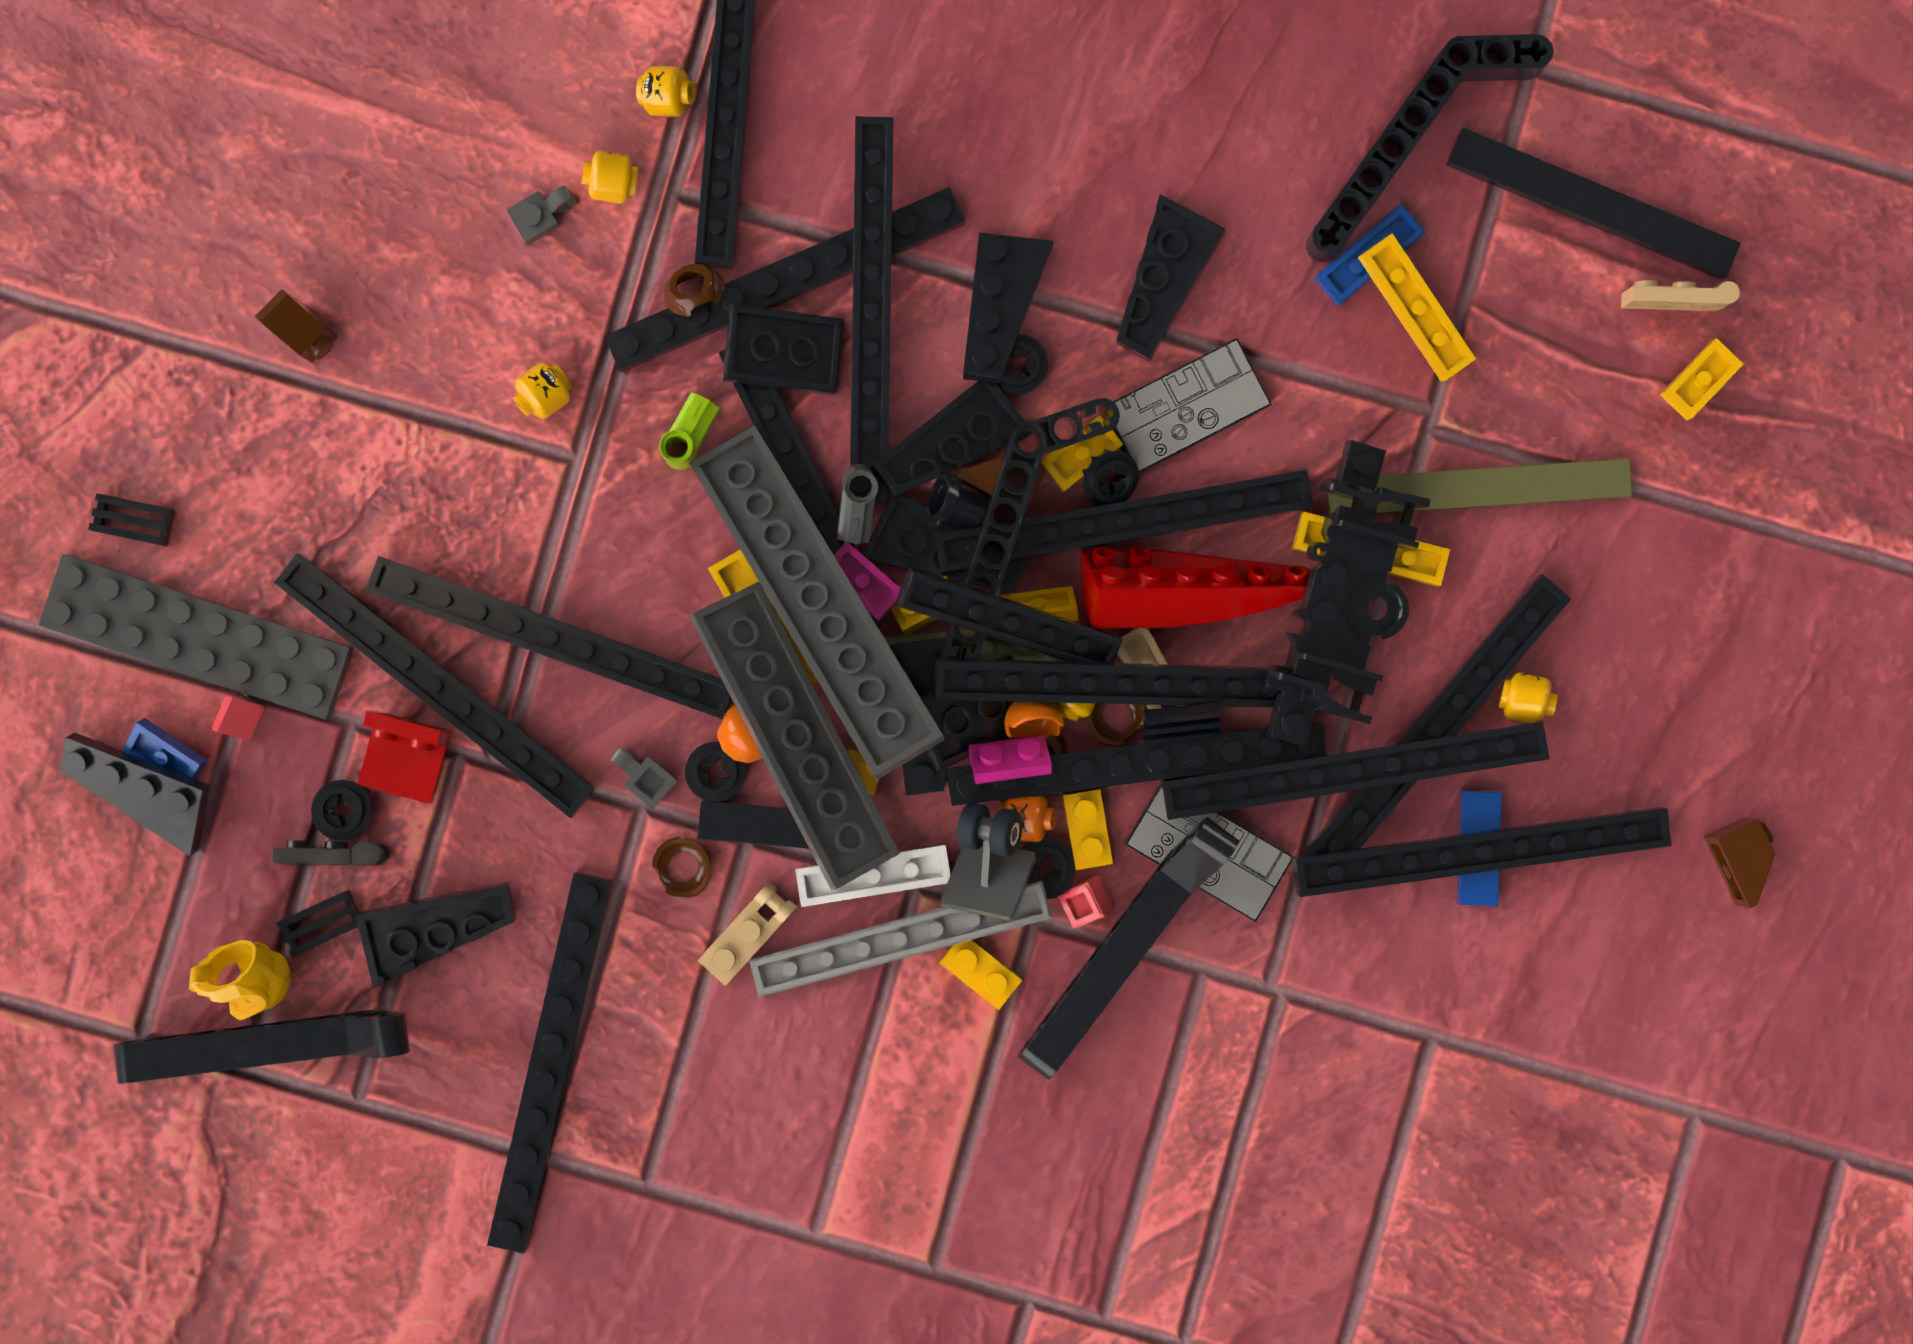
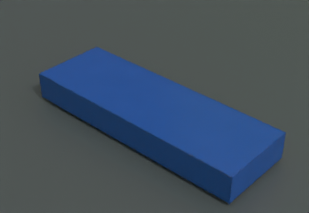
(1347, 273)
(1479, 813)

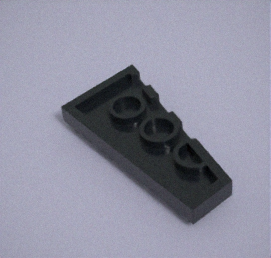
(957, 435)

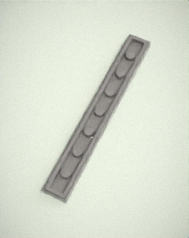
(888, 943)

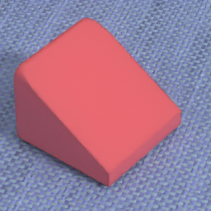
(238, 717)
(1086, 902)

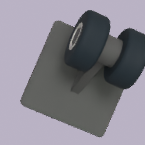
(990, 867)

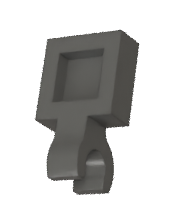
(537, 217)
(647, 780)

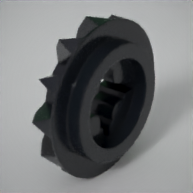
(1035, 367)
(1120, 485)
(699, 779)
(330, 797)
(1060, 858)

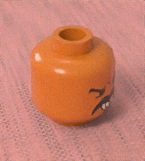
(1035, 816)

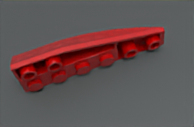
(1180, 589)

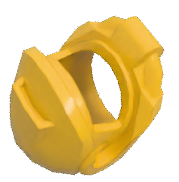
(258, 988)

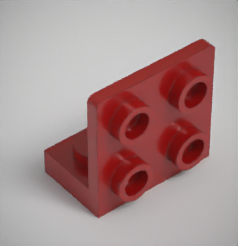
(403, 756)

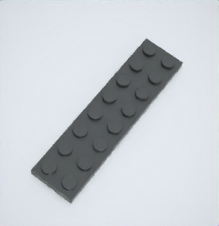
(196, 636)
(794, 735)

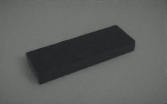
(749, 824)

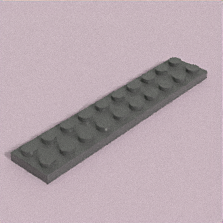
(817, 603)

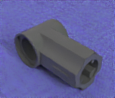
(856, 507)

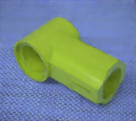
(690, 428)

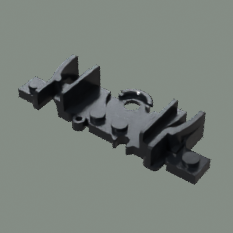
(1337, 597)

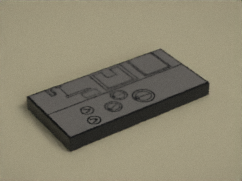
(1189, 405)
(1241, 882)

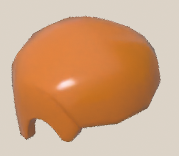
(1033, 719)
(736, 739)

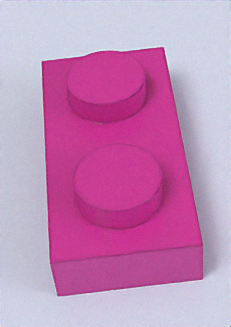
(871, 585)
(1010, 759)

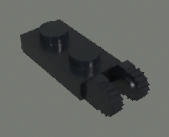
(332, 854)

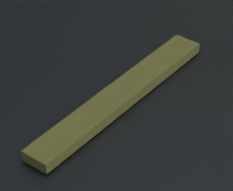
(1506, 485)

